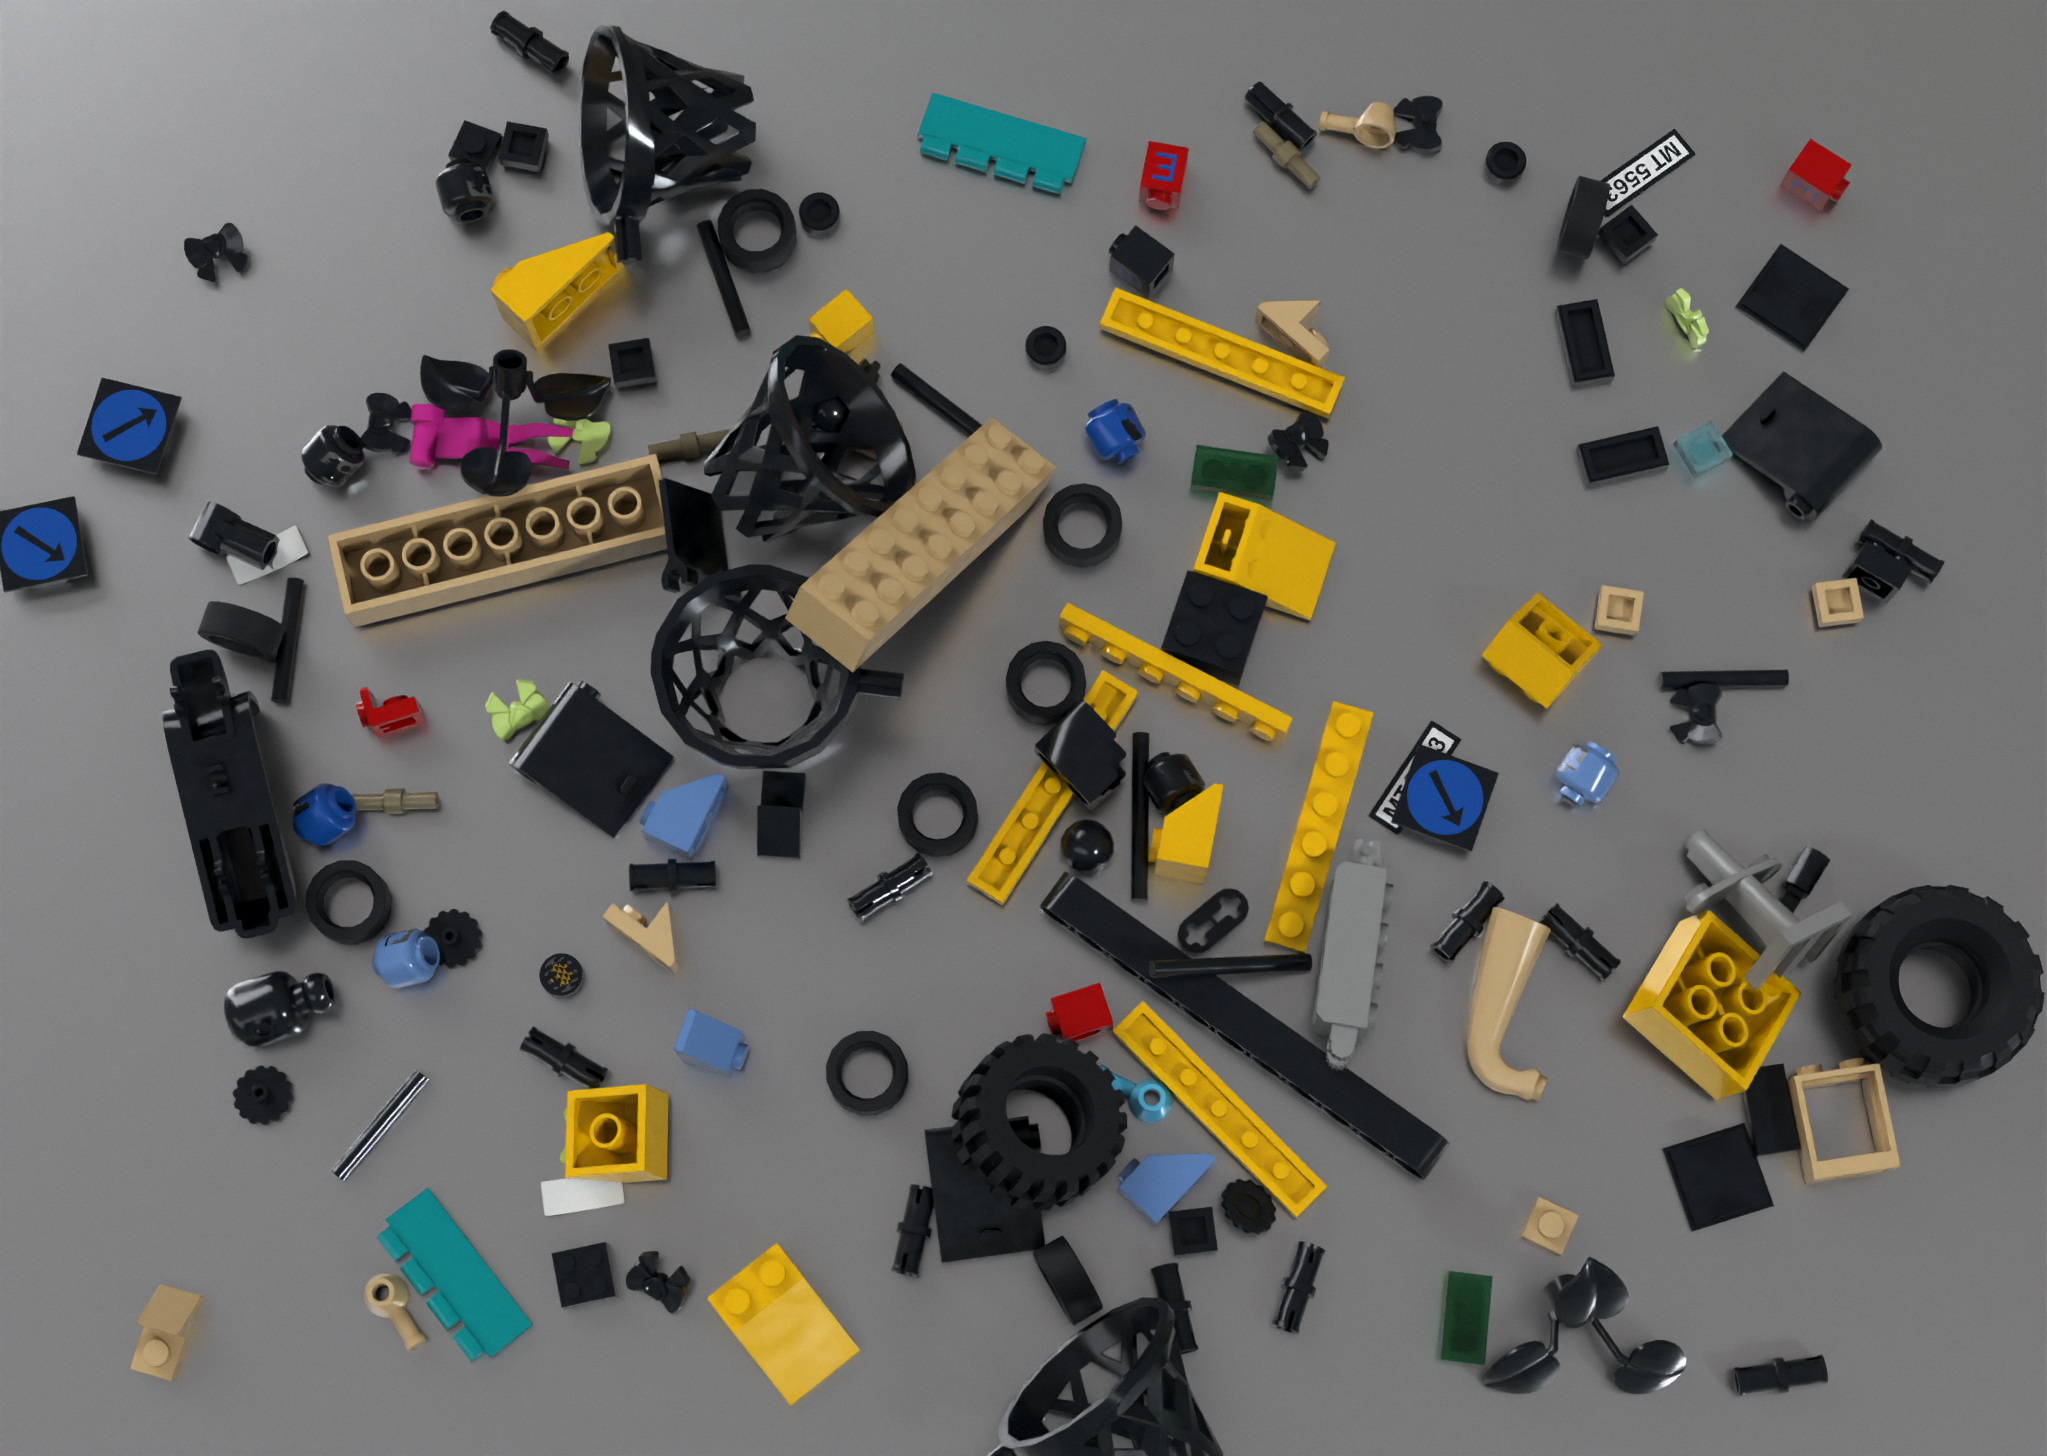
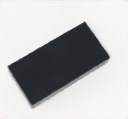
(1584, 343)
(1622, 456)
(1771, 1112)

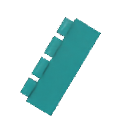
(1011, 141)
(452, 1265)

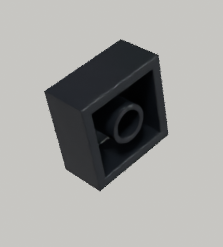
(1878, 571)
(585, 1275)

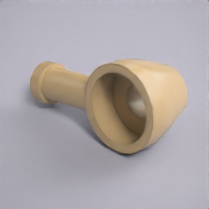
(1374, 127)
(394, 1307)

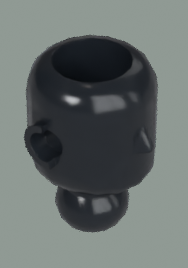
(275, 1006)

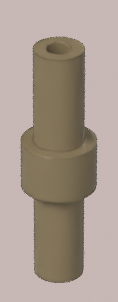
(1286, 154)
(688, 445)
(396, 801)

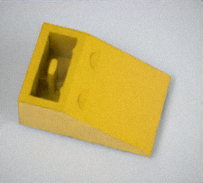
(1265, 555)

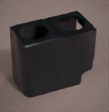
(1083, 754)

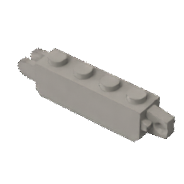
(1350, 952)

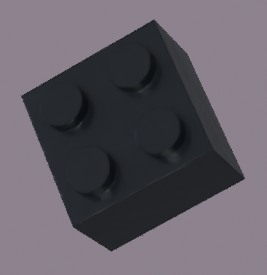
(1214, 626)

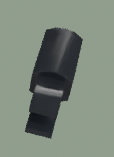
(1803, 877)

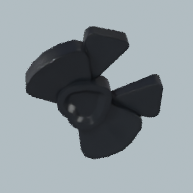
(1423, 136)
(202, 251)
(383, 410)
(1305, 431)
(1702, 701)
(645, 1278)

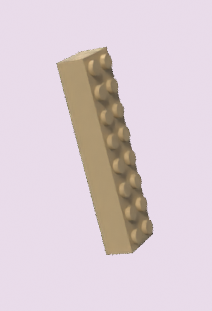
(499, 541)
(920, 544)

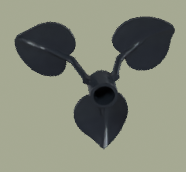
(459, 383)
(1577, 1300)

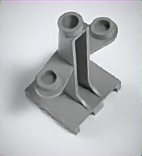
(1779, 928)

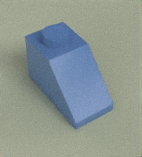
(684, 814)
(711, 1044)
(1161, 1182)

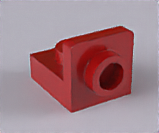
(394, 716)

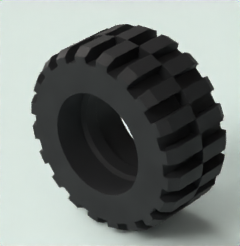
(1079, 1090)

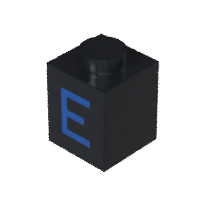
(1140, 260)

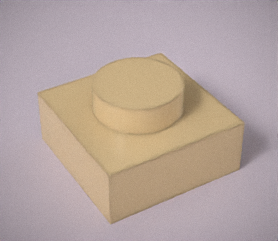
(1837, 602)
(1619, 610)
(1549, 1226)

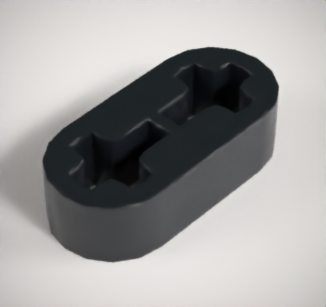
(1206, 914)

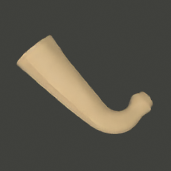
(1503, 970)

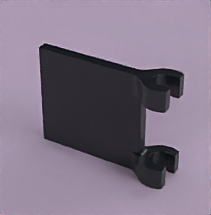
(692, 536)

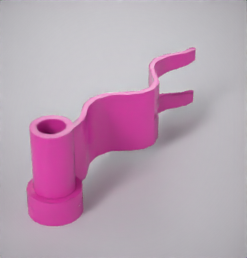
(454, 437)

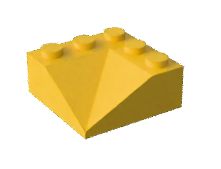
(1706, 1011)

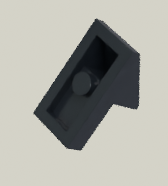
(781, 815)

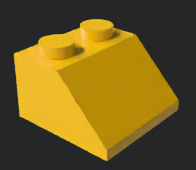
(1541, 650)
(1187, 838)
(617, 1134)

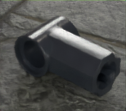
(225, 532)

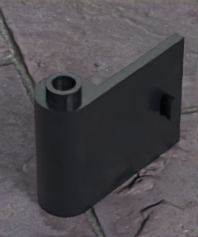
(1804, 446)
(586, 754)
(968, 1209)

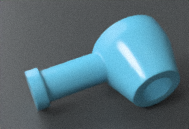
(1135, 1093)

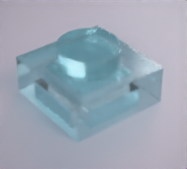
(1702, 449)

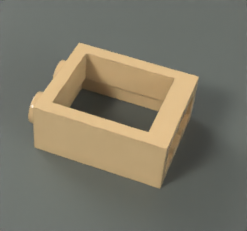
(1879, 1117)

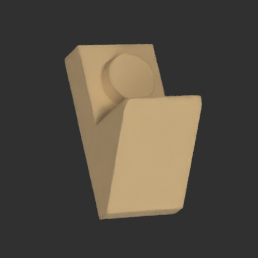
(1287, 325)
(656, 940)
(166, 1332)

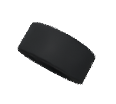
(757, 200)
(1583, 217)
(1077, 494)
(241, 630)
(1041, 651)
(945, 783)
(325, 879)
(841, 1052)
(1068, 1280)

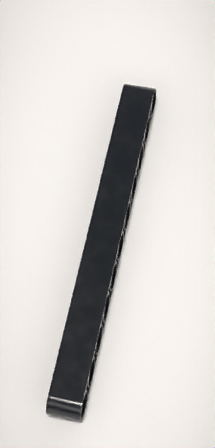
(1247, 1027)

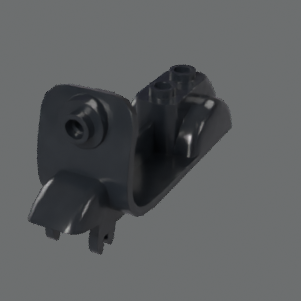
(227, 799)

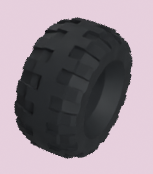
(1989, 951)

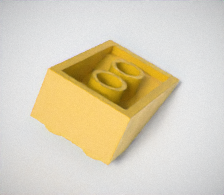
(553, 286)
(783, 1324)

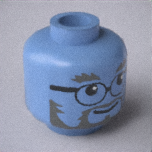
(1587, 773)
(406, 958)

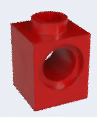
(1079, 1014)

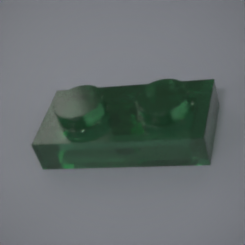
(1234, 472)
(1465, 1318)

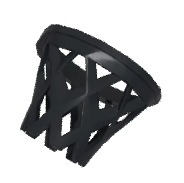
(651, 136)
(794, 445)
(799, 744)
(1121, 1411)

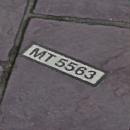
(1646, 169)
(1432, 737)

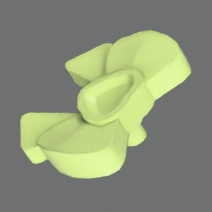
(1691, 322)
(592, 436)
(520, 713)

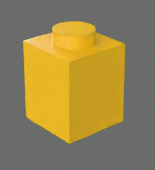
(842, 323)

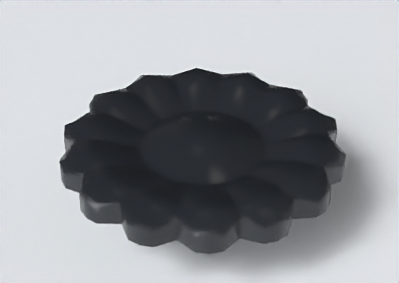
(455, 936)
(263, 1095)
(1248, 1206)

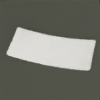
(289, 549)
(578, 1195)

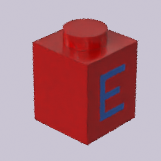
(1163, 175)
(1817, 176)

